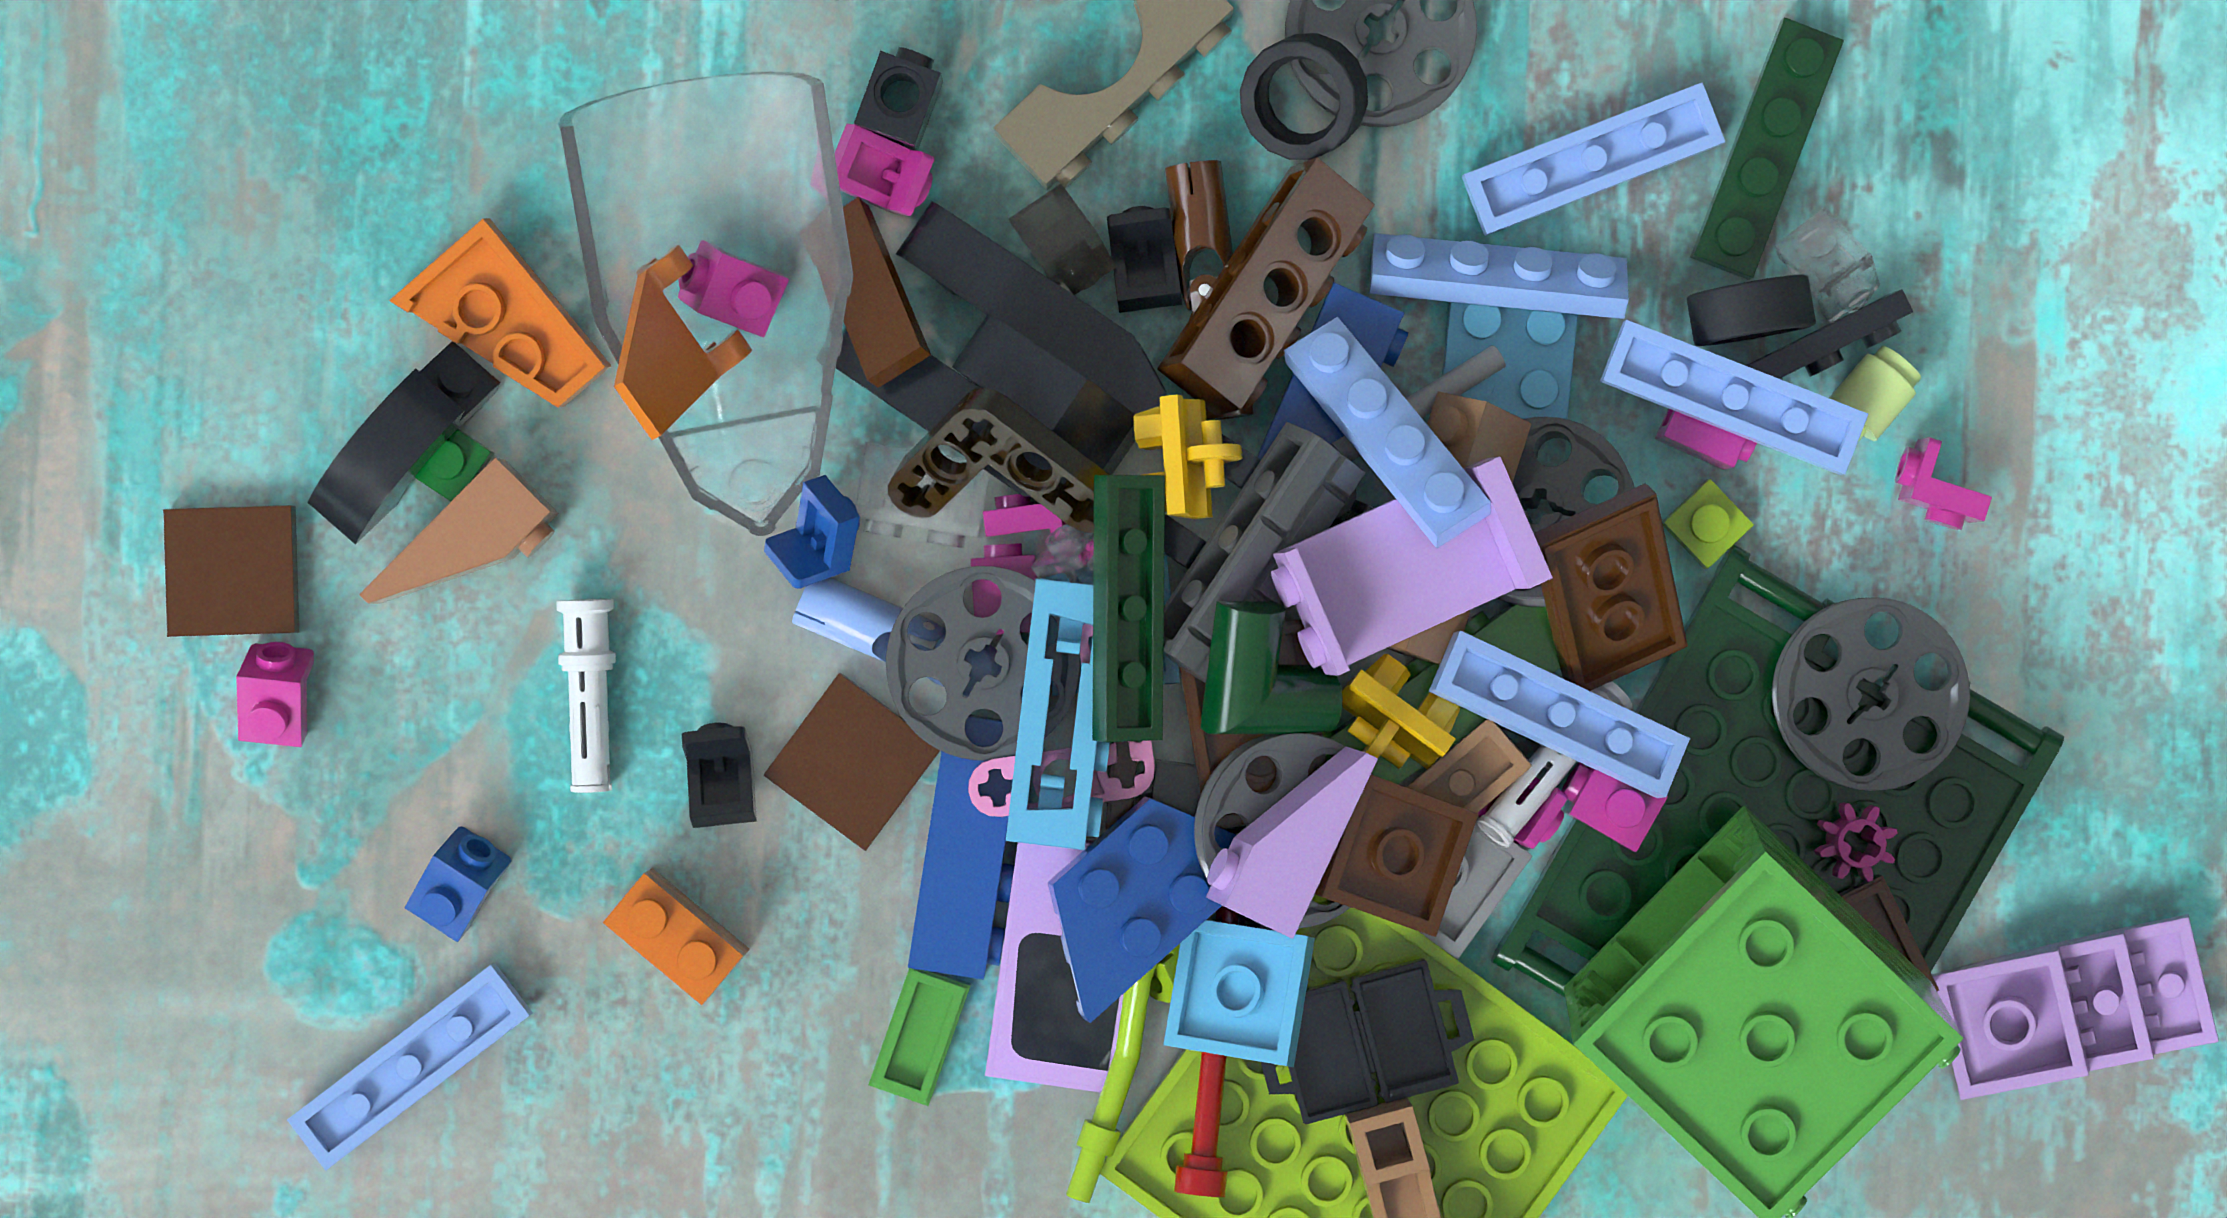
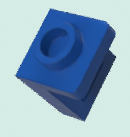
(822, 537)
(457, 882)

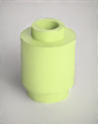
(1879, 386)

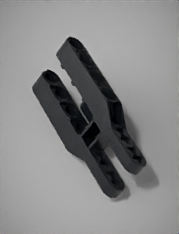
(1037, 349)

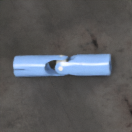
(865, 624)

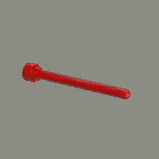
(1202, 1167)

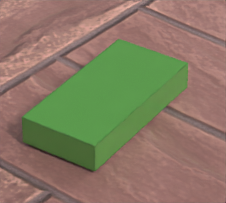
(919, 1035)

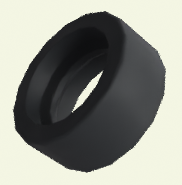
(1261, 117)
(1751, 310)

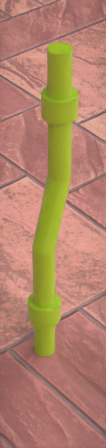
(1100, 1134)

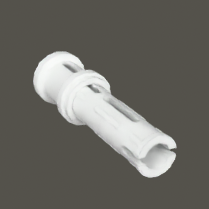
(587, 661)
(1507, 818)

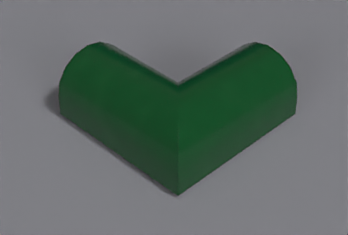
(1248, 686)

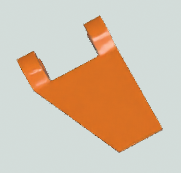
(660, 360)

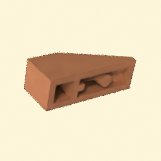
(477, 529)

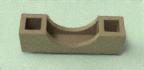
(1057, 129)

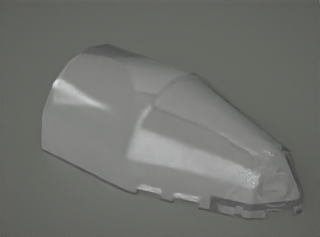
(758, 177)

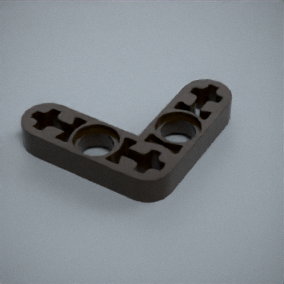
(1002, 447)

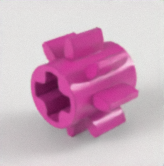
(1871, 833)

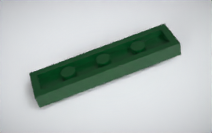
(1767, 148)
(1128, 608)

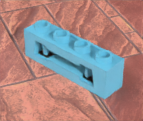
(1051, 822)

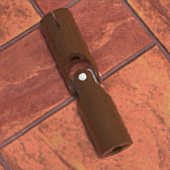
(1201, 224)

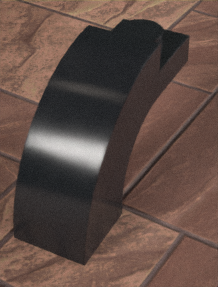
(399, 439)

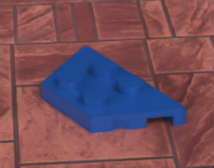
(1130, 901)

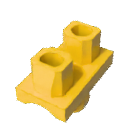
(1190, 453)
(1392, 725)

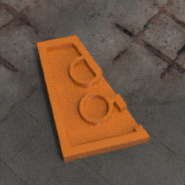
(501, 310)

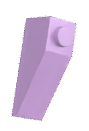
(1285, 851)

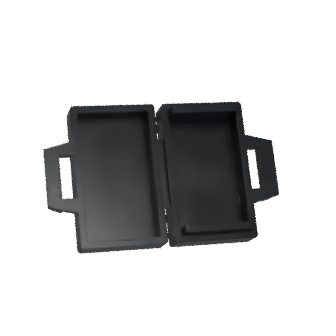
(1392, 1034)

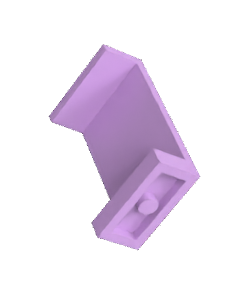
(1386, 581)

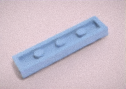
(1593, 159)
(1499, 275)
(1734, 397)
(1387, 432)
(1559, 714)
(409, 1066)

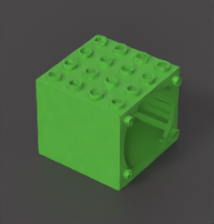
(1758, 1017)

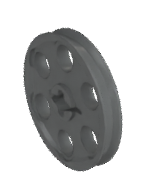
(1387, 60)
(1561, 484)
(948, 664)
(1903, 696)
(1229, 793)

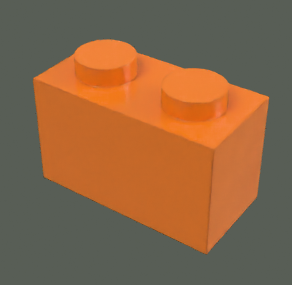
(676, 936)

